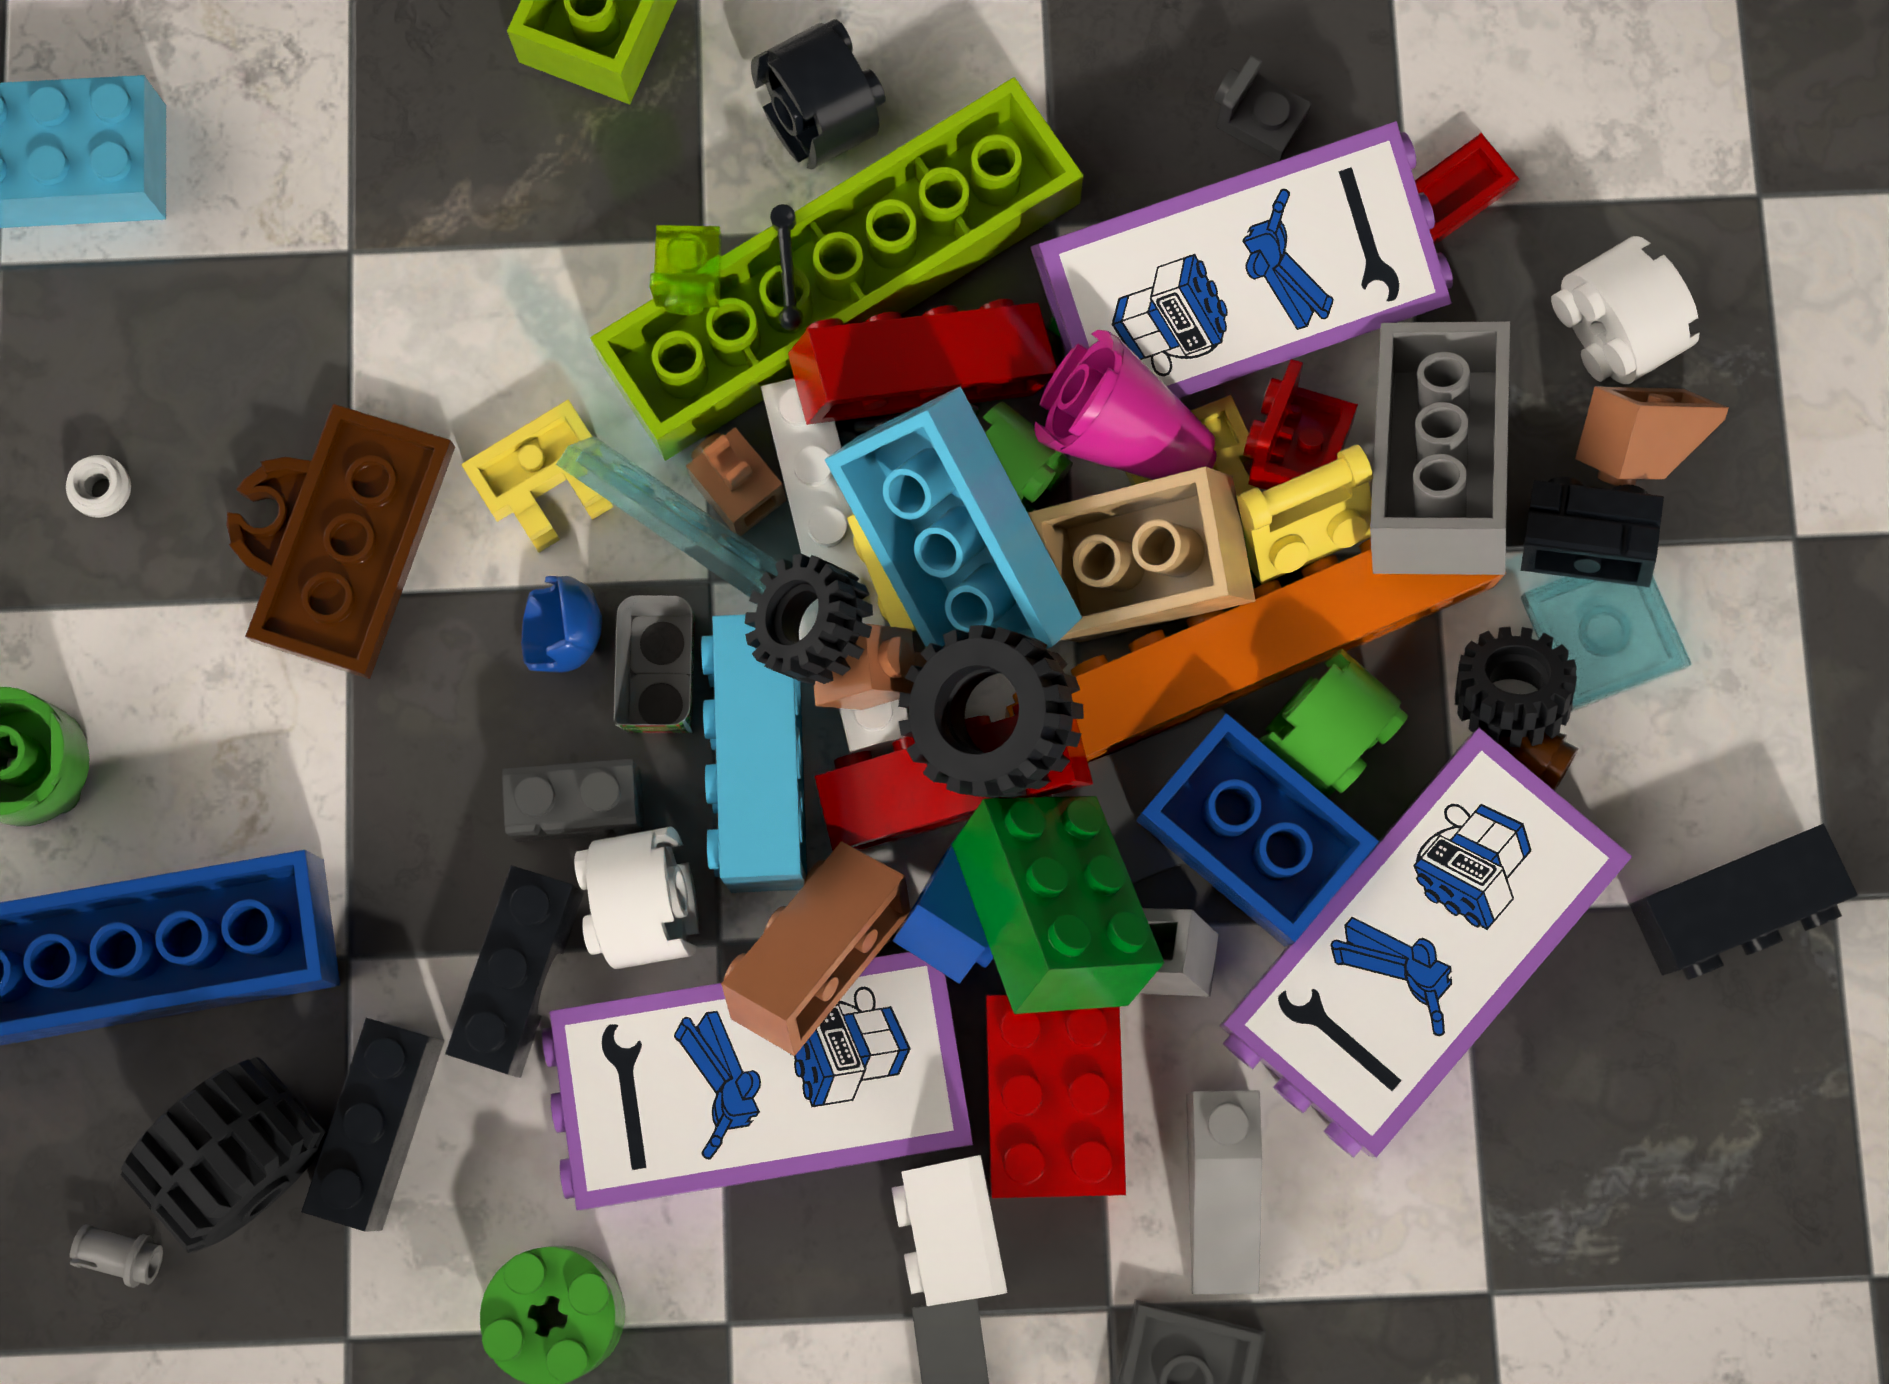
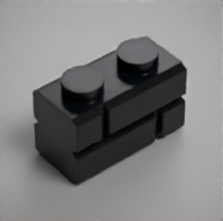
(1592, 532)

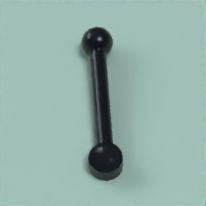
(783, 221)

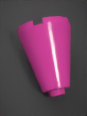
(1121, 414)

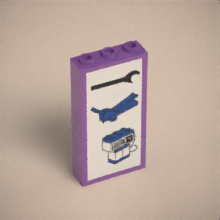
(1255, 264)
(1423, 945)
(686, 1101)

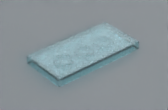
(668, 514)

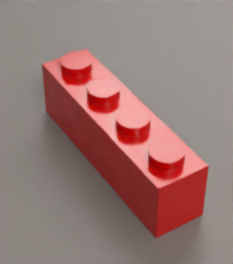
(908, 361)
(891, 799)

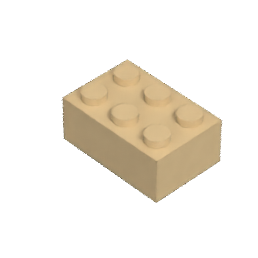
(1149, 552)

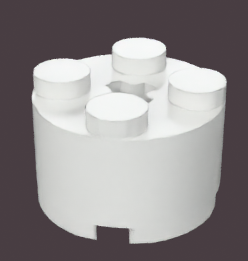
(1627, 312)
(638, 898)

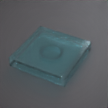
(1612, 632)

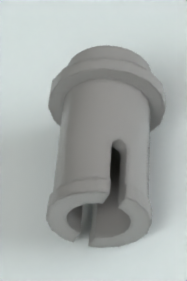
(117, 1255)

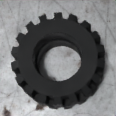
(940, 703)

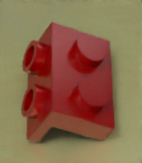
(1299, 431)

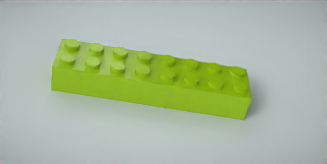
(856, 253)

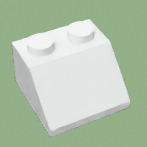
(951, 1231)

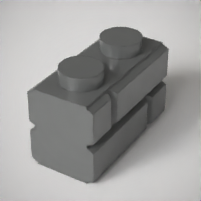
(573, 800)

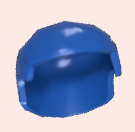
(560, 626)

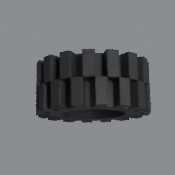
(835, 627)
(1520, 660)

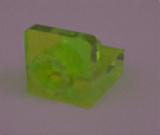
(687, 268)

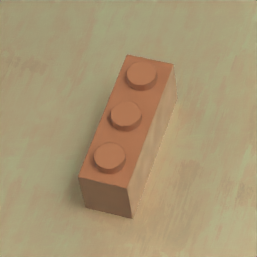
(816, 947)

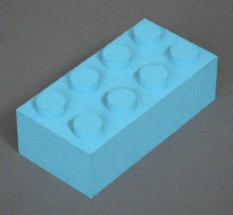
(81, 152)
(951, 526)
(758, 766)

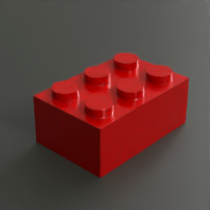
(1054, 1102)

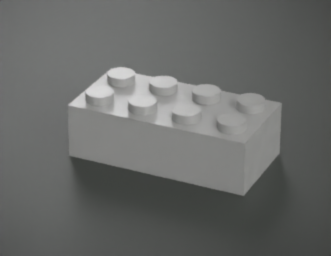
(1441, 449)

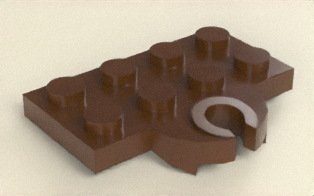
(339, 537)

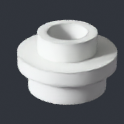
(86, 474)

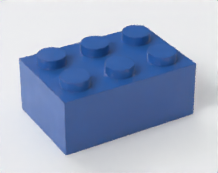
(1257, 831)

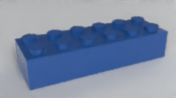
(165, 946)

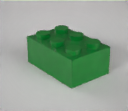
(1056, 904)

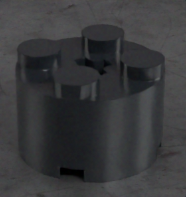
(818, 93)

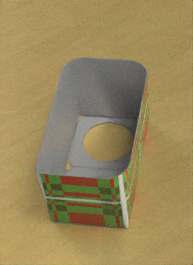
(628, 689)

